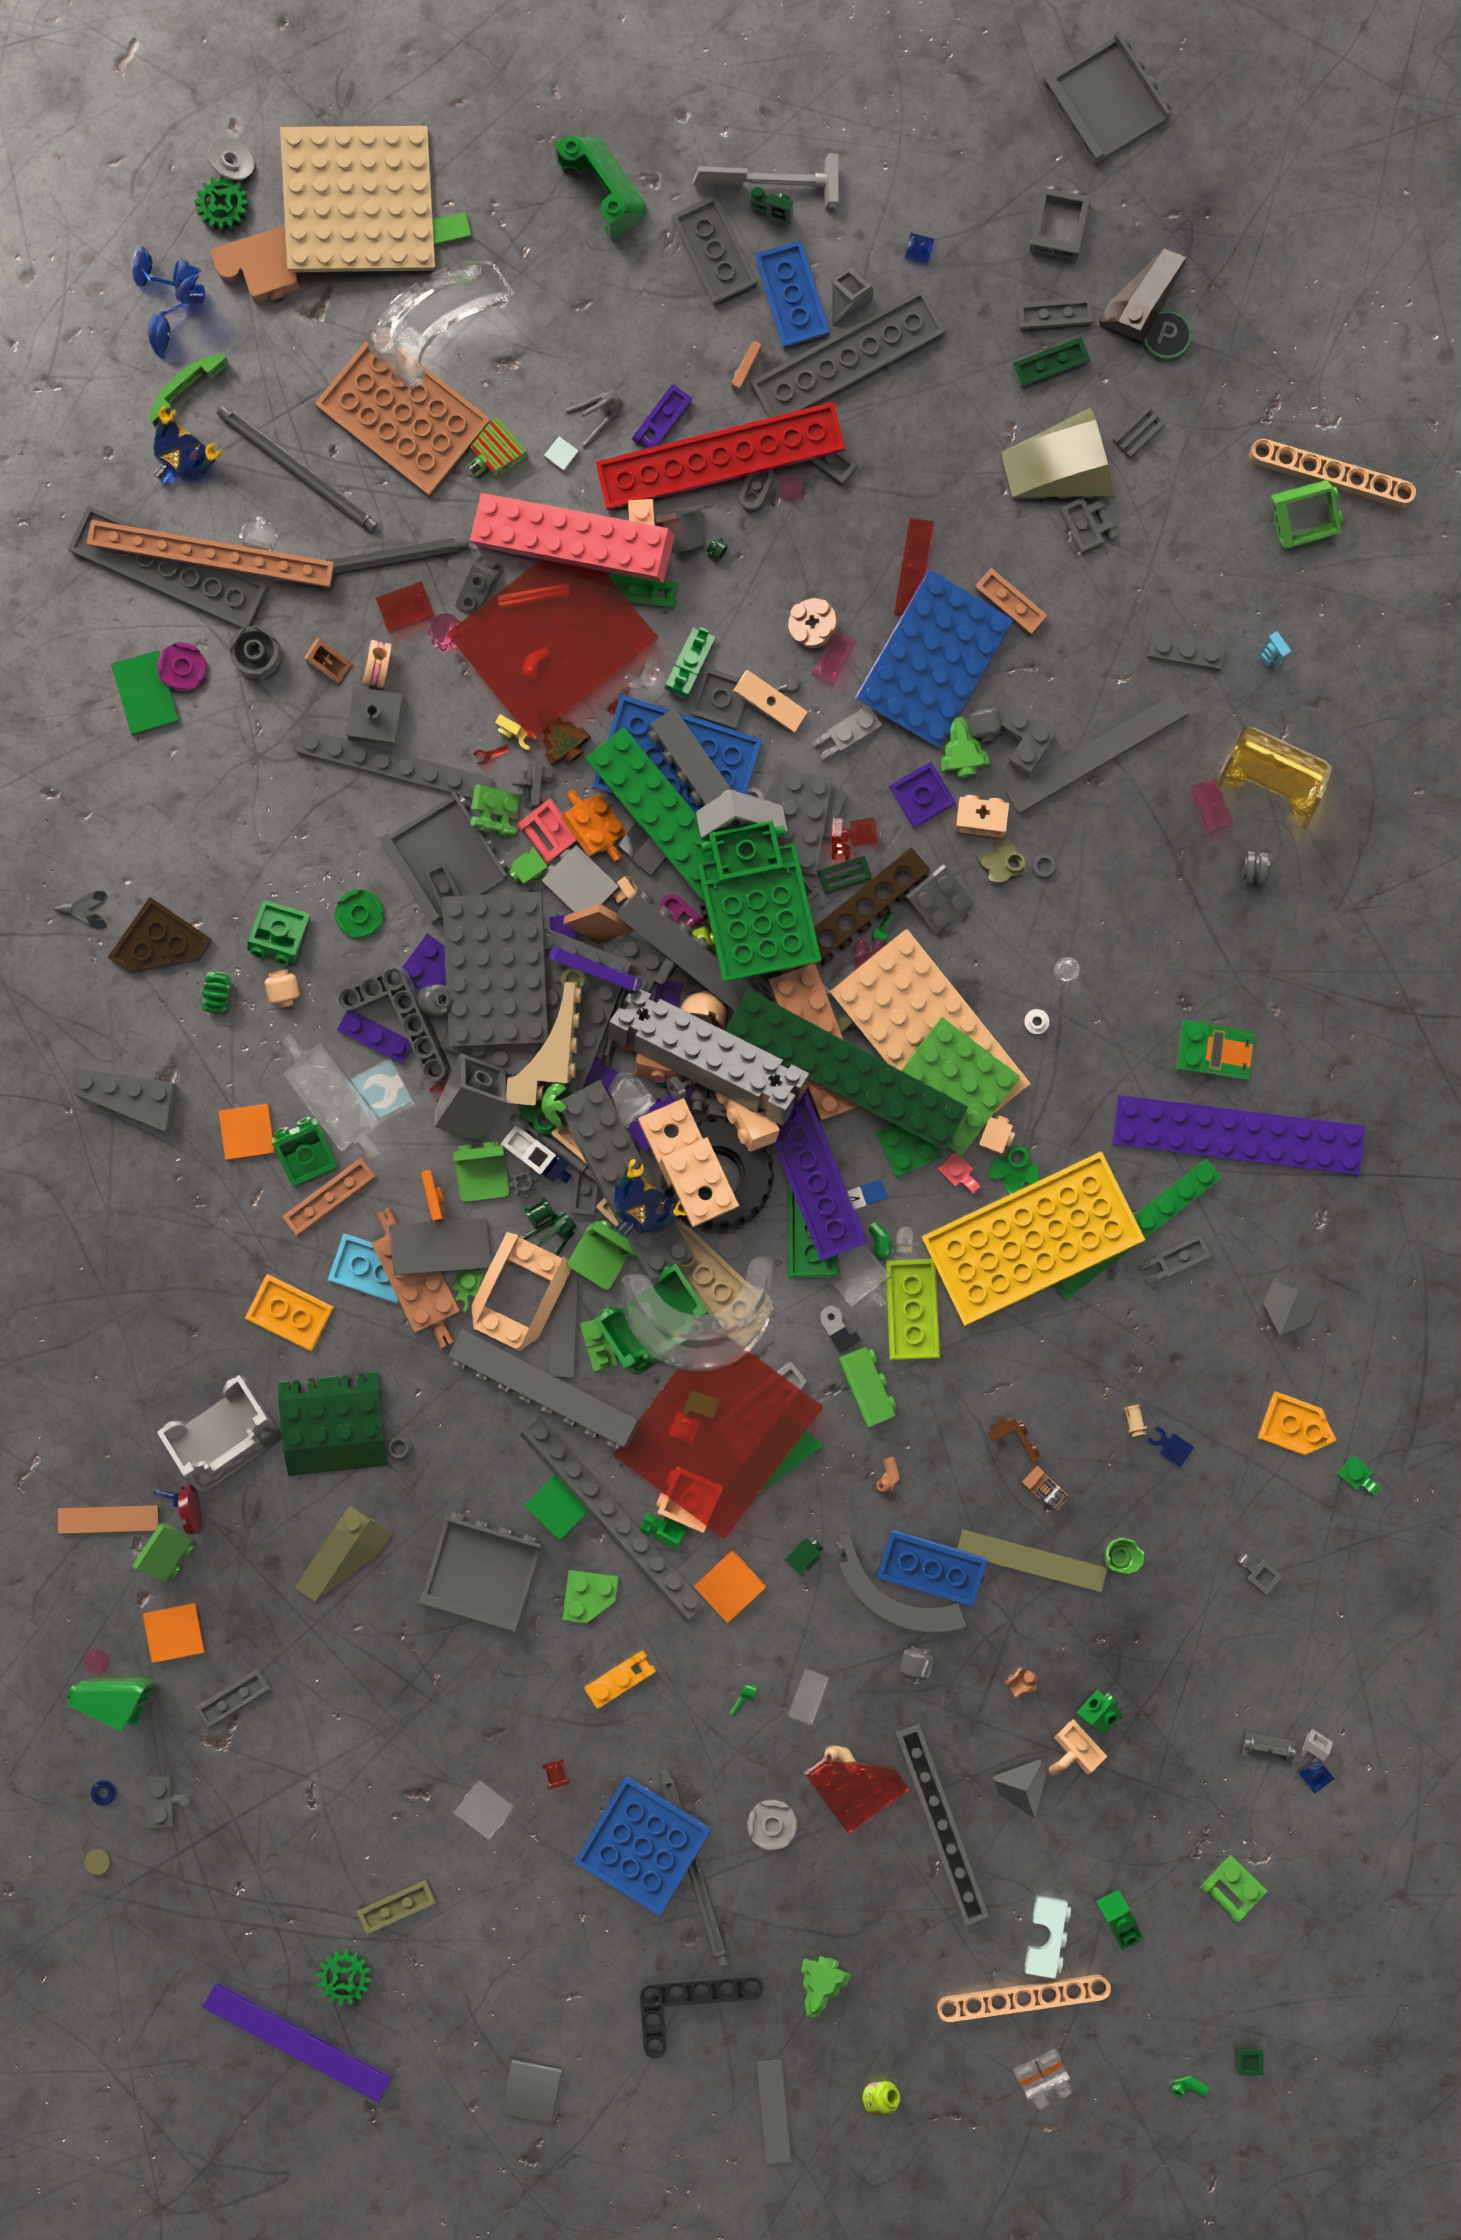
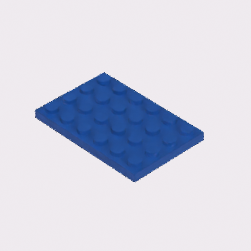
(933, 658)
(728, 749)

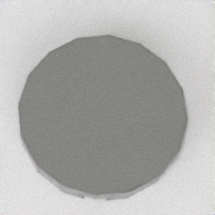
(772, 1825)

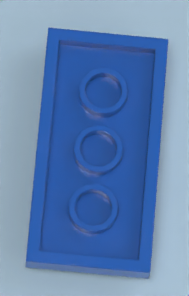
(792, 294)
(932, 1567)

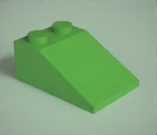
(164, 1552)

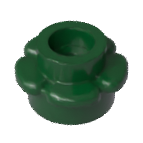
(717, 549)

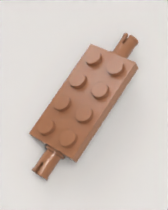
(422, 1296)

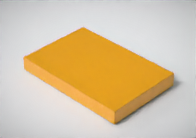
(289, 1312)

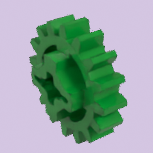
(228, 195)
(351, 1986)

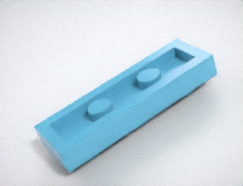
(1274, 651)

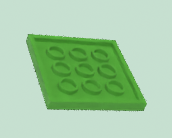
(965, 1073)

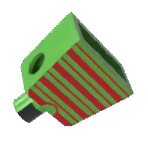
(495, 450)

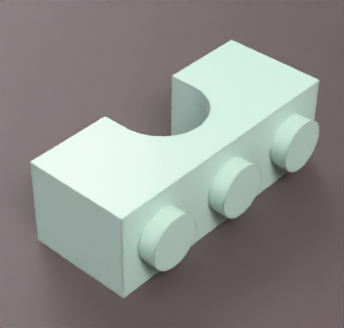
(1045, 1959)

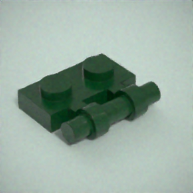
(776, 206)

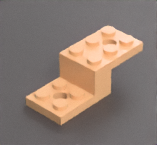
(688, 1162)

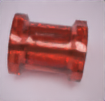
(555, 1774)

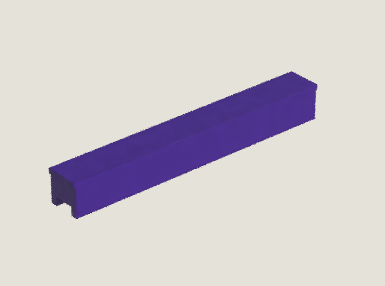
(297, 2042)

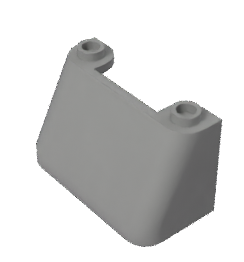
(221, 1437)

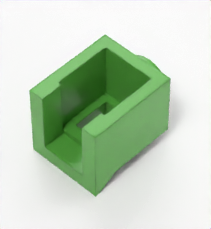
(527, 867)

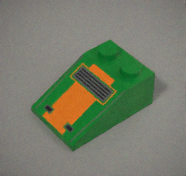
(1214, 1050)

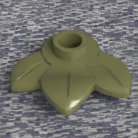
(999, 861)

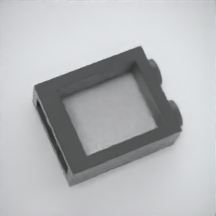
(1059, 222)

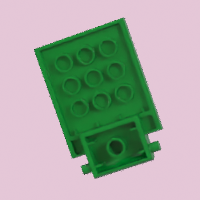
(756, 902)

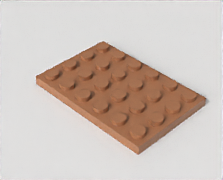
(411, 429)

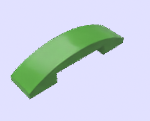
(209, 365)

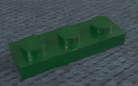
(1051, 362)

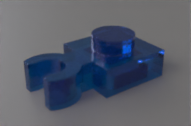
(1174, 1448)

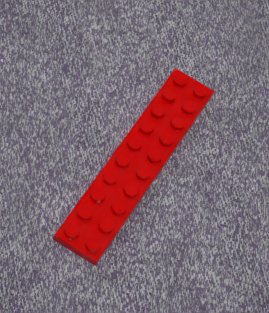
(720, 455)

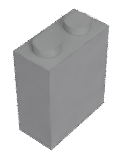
(578, 881)

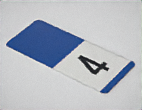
(867, 1194)

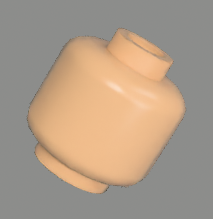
(281, 988)

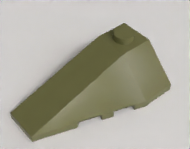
(345, 1551)

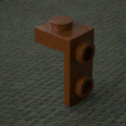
(1001, 1428)

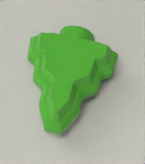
(963, 752)
(822, 1983)

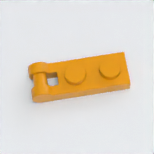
(619, 1680)

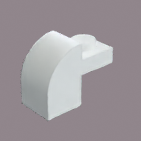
(528, 1149)

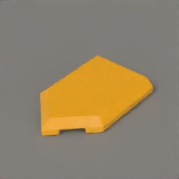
(1295, 1425)

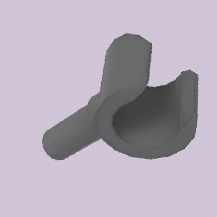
(792, 685)

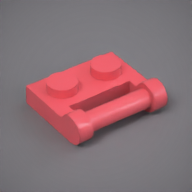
(549, 820)

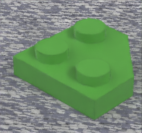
(588, 1595)

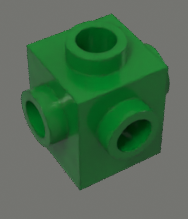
(1100, 1712)

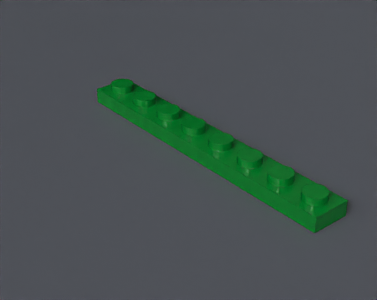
(1151, 1218)

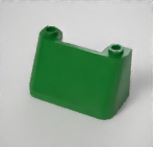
(624, 204)
(675, 1291)
(112, 1699)

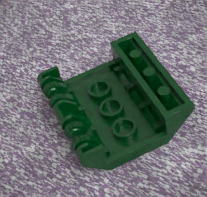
(332, 1425)

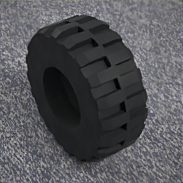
(755, 1177)

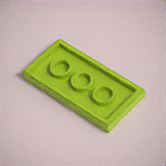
(912, 1309)

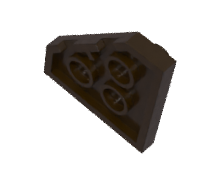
(157, 939)

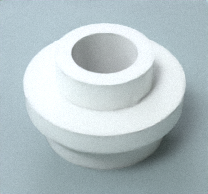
(1036, 1029)

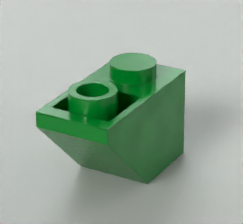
(1120, 1919)

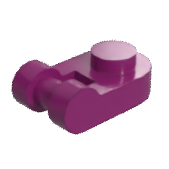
(678, 907)

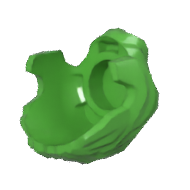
(552, 1103)

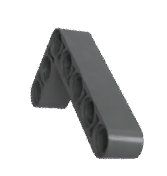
(405, 1015)

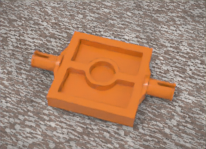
(594, 825)

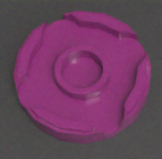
(181, 667)

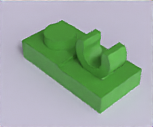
(598, 1348)

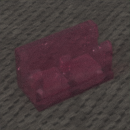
(1211, 806)

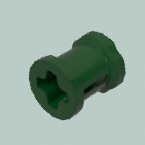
(539, 1212)

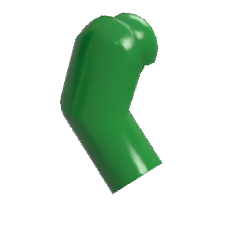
(883, 1241)
(1188, 2084)

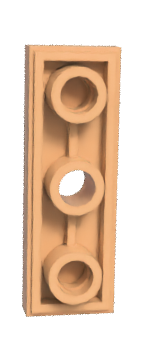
(782, 708)

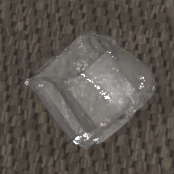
(629, 1097)

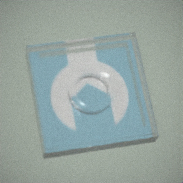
(383, 1088)

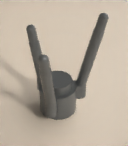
(607, 402)

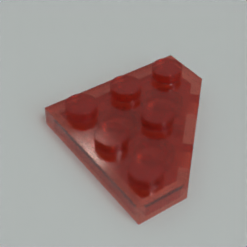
(855, 1789)

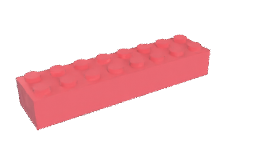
(572, 537)

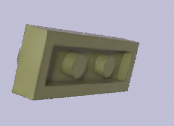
(396, 1906)

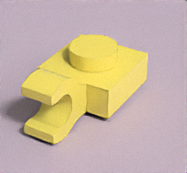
(509, 728)

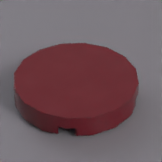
(190, 1509)

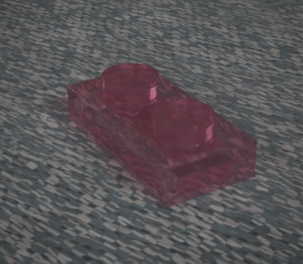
(834, 658)

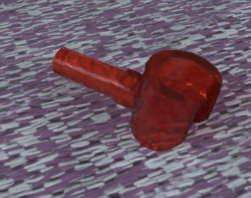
(489, 754)

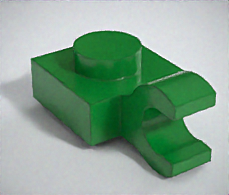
(1356, 1474)
(666, 1531)

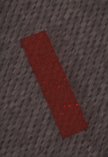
(913, 562)

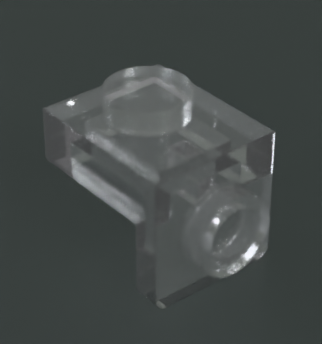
(649, 673)

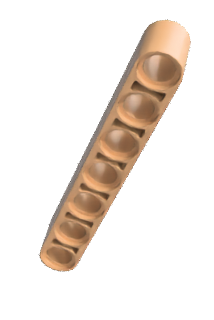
(1344, 471)
(1036, 2001)

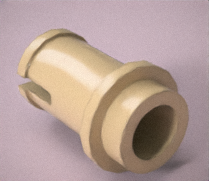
(1135, 1420)

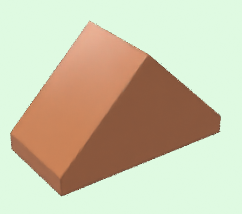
(327, 661)

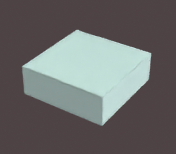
(561, 454)

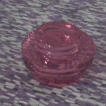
(789, 486)
(96, 1661)

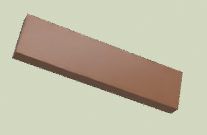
(329, 1197)
(108, 1519)

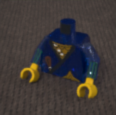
(180, 451)
(642, 1205)

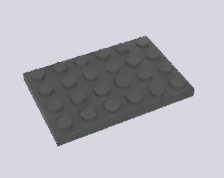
(495, 969)

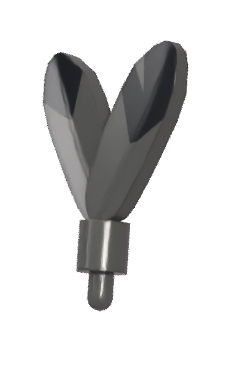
(80, 909)

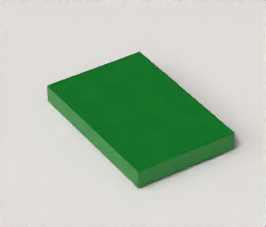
(143, 695)

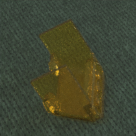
(1279, 768)

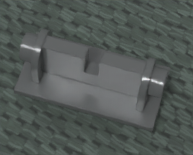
(1268, 1748)

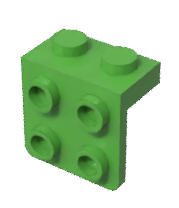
(481, 1172)
(600, 1254)

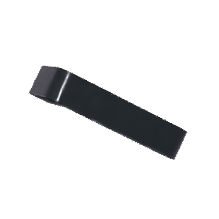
(689, 1998)

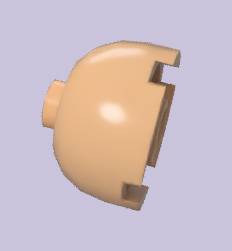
(707, 1007)

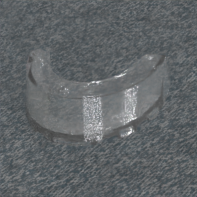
(429, 310)
(700, 1340)

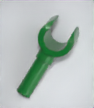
(879, 932)
(748, 1691)

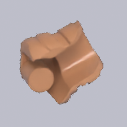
(1022, 1683)

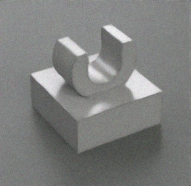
(1316, 1745)

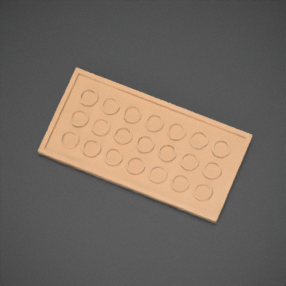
(900, 999)

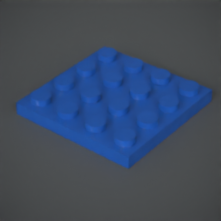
(643, 1845)

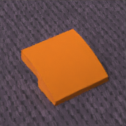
(730, 1586)
(173, 1633)

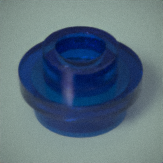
(96, 1796)

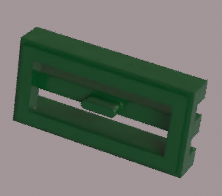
(824, 882)

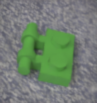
(498, 803)

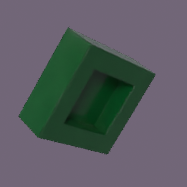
(1250, 2062)

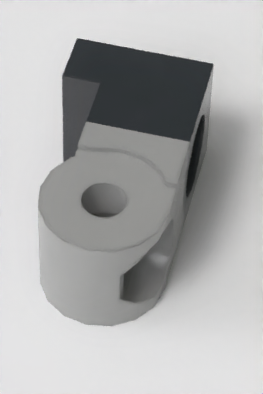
(832, 1322)

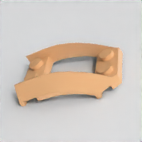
(533, 1260)

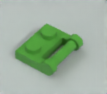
(1239, 1882)

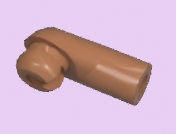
(890, 1477)

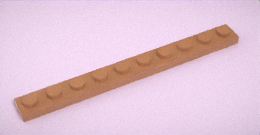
(210, 553)

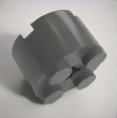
(259, 665)

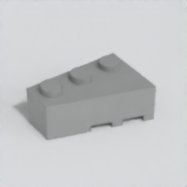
(737, 810)

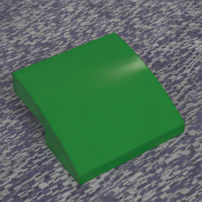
(556, 1507)

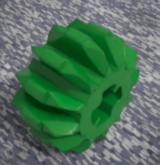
(216, 992)

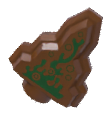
(564, 741)

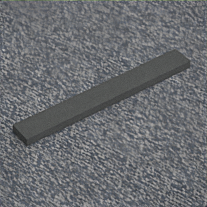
(1097, 753)

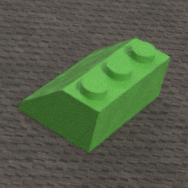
(868, 1386)

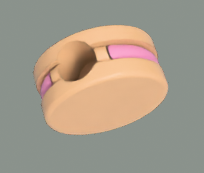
(377, 664)

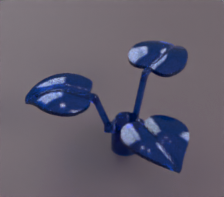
(186, 292)

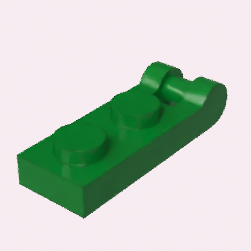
(645, 591)

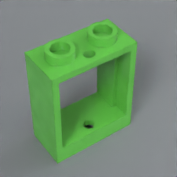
(1292, 538)

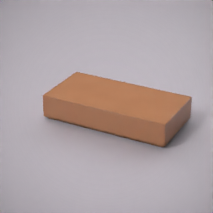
(746, 366)

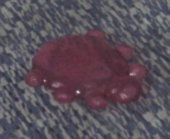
(440, 626)

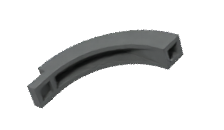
(914, 1618)

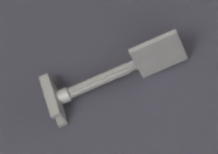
(736, 176)

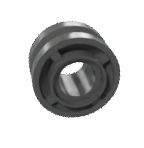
(1255, 869)

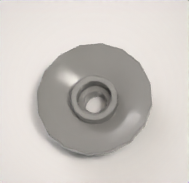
(230, 159)

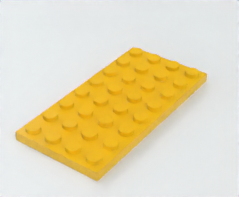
(1033, 1239)

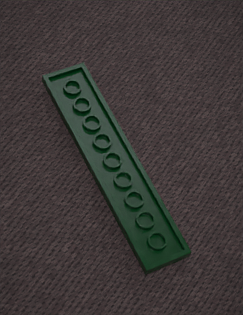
(848, 1070)

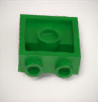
(278, 933)
(303, 1151)

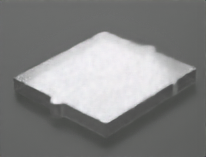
(483, 1809)

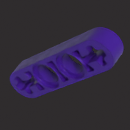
(595, 968)

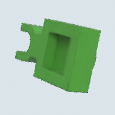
(467, 1284)

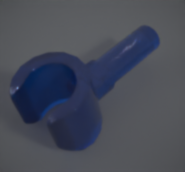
(174, 1496)

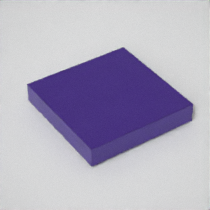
(922, 795)

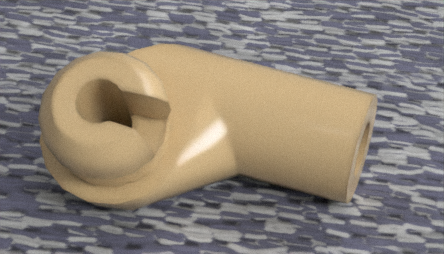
(839, 1754)

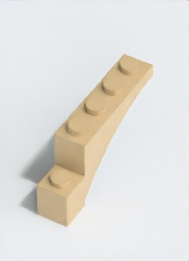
(554, 1059)

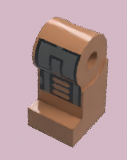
(1045, 1489)

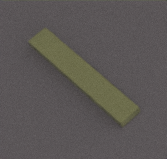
(1034, 1560)

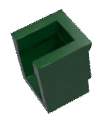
(804, 1555)

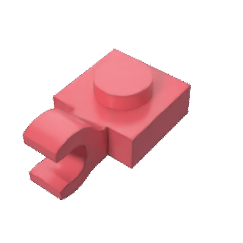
(956, 1170)

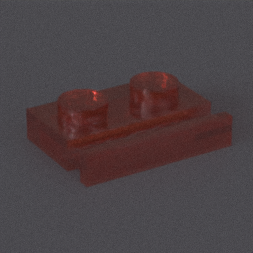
(405, 606)

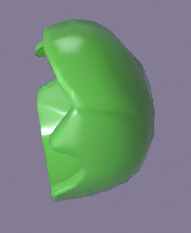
(1124, 1557)

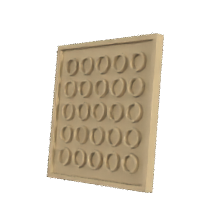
(357, 198)

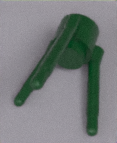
(561, 1226)

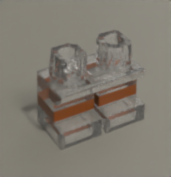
(1054, 2074)

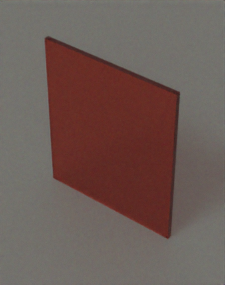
(551, 640)
(719, 1437)

